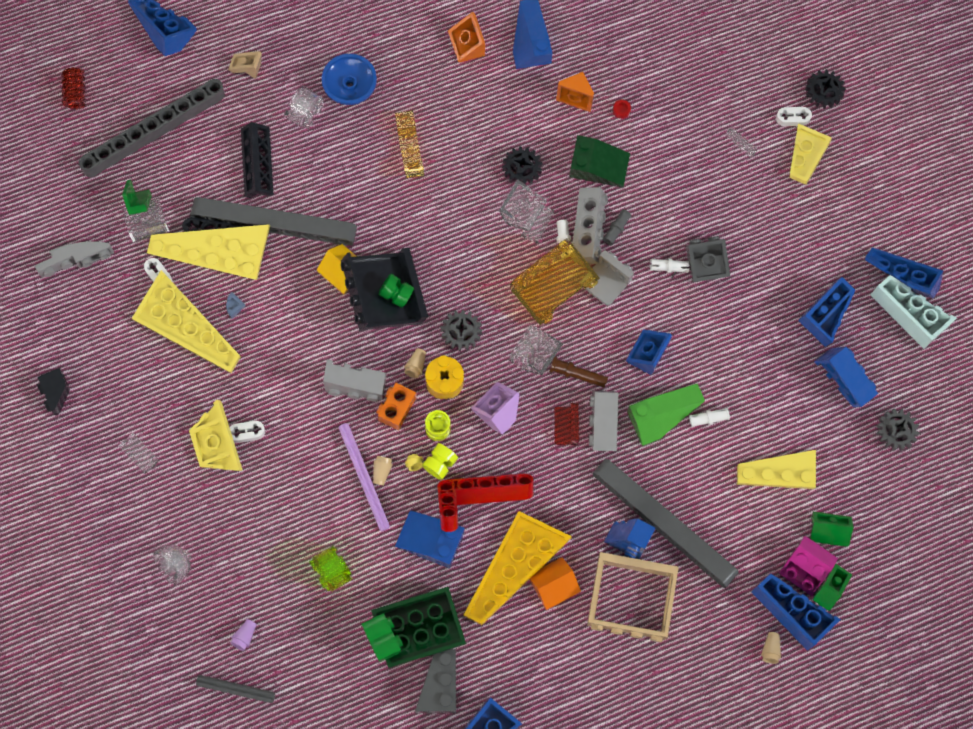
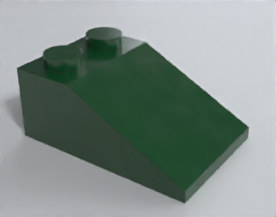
(599, 162)

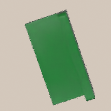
(135, 201)
(831, 529)

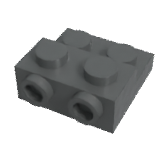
(708, 259)

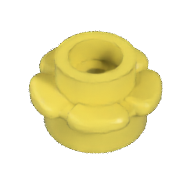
(414, 462)

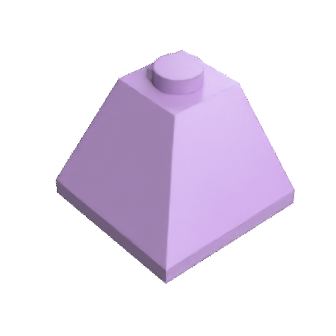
(498, 407)

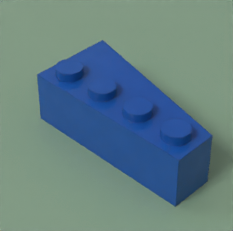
(794, 611)

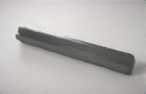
(236, 689)

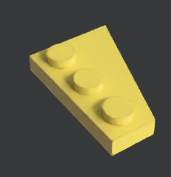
(807, 153)

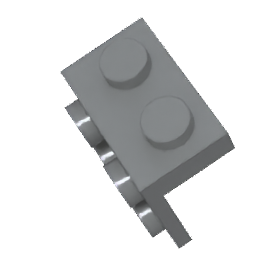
(613, 278)

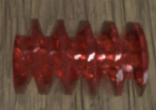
(72, 88)

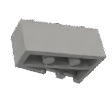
(603, 420)

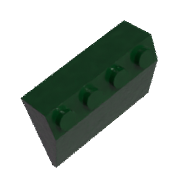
(424, 624)

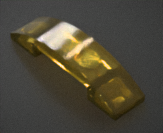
(409, 144)

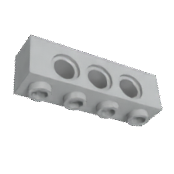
(584, 217)

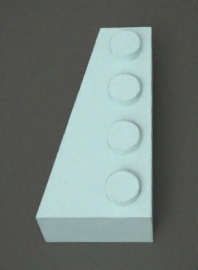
(912, 311)

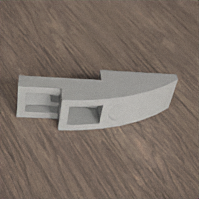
(81, 253)

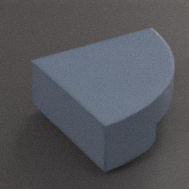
(234, 305)

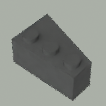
(440, 685)

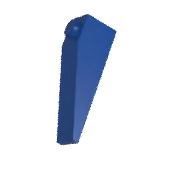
(917, 276)

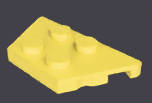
(214, 441)

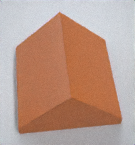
(467, 39)
(576, 92)
(555, 583)

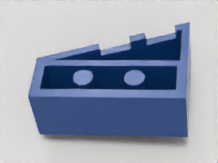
(827, 312)
(849, 375)
(630, 537)

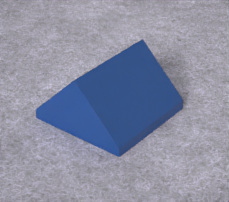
(649, 350)

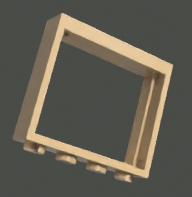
(637, 565)

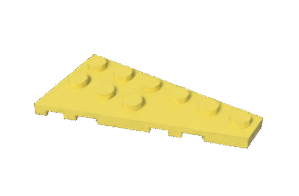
(226, 249)
(177, 319)

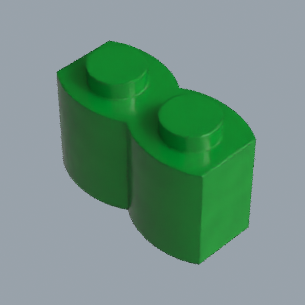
(381, 637)

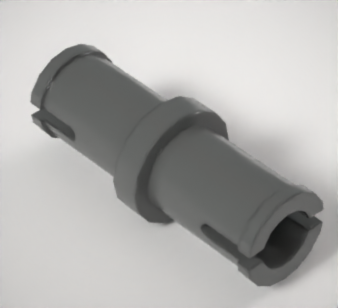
(617, 227)

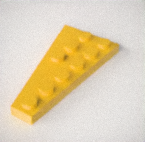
(521, 554)

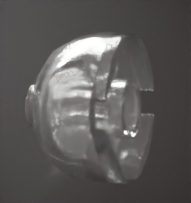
(173, 562)

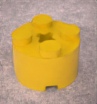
(444, 367)

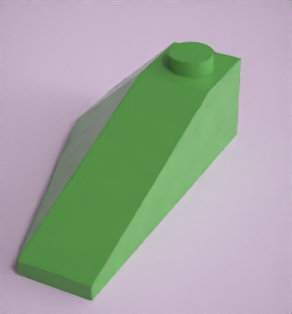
(661, 413)

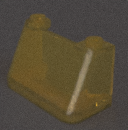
(553, 280)

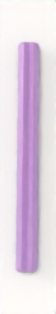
(364, 477)

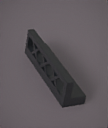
(252, 158)

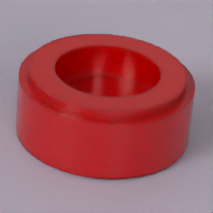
(621, 109)

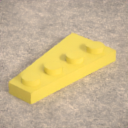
(786, 471)

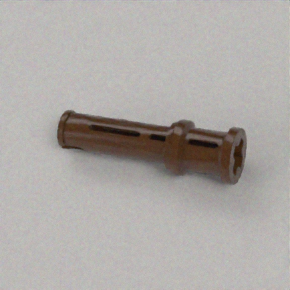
(569, 370)

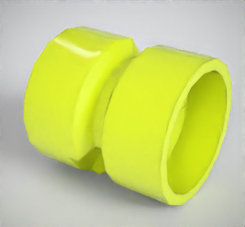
(437, 425)
(440, 461)

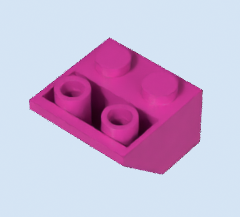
(808, 565)

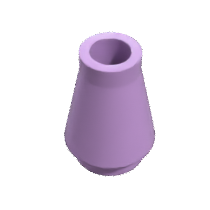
(243, 635)

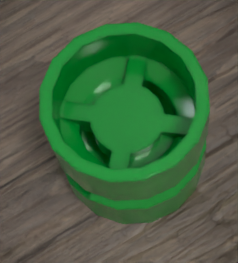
(395, 290)

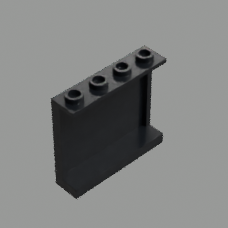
(364, 280)

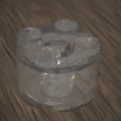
(303, 107)

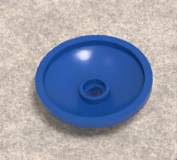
(346, 70)

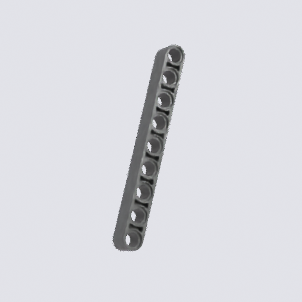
(147, 136)
(280, 221)
(665, 523)

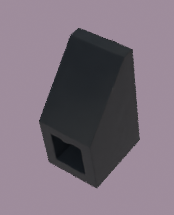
(55, 389)

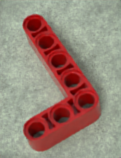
(479, 490)

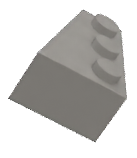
(354, 382)

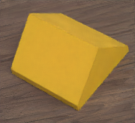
(331, 268)

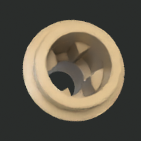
(415, 364)
(381, 470)
(772, 651)

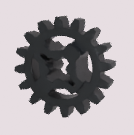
(816, 85)
(528, 172)

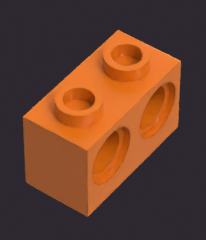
(400, 407)

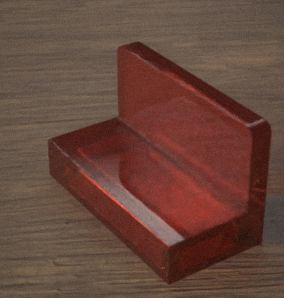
(566, 425)

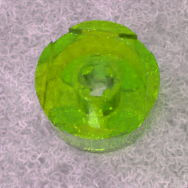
(332, 569)

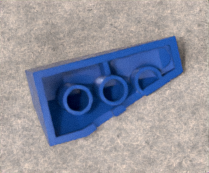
(164, 28)
(531, 37)

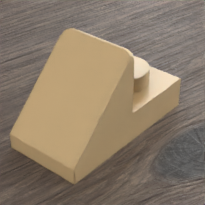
(246, 62)

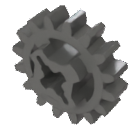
(453, 330)
(903, 434)

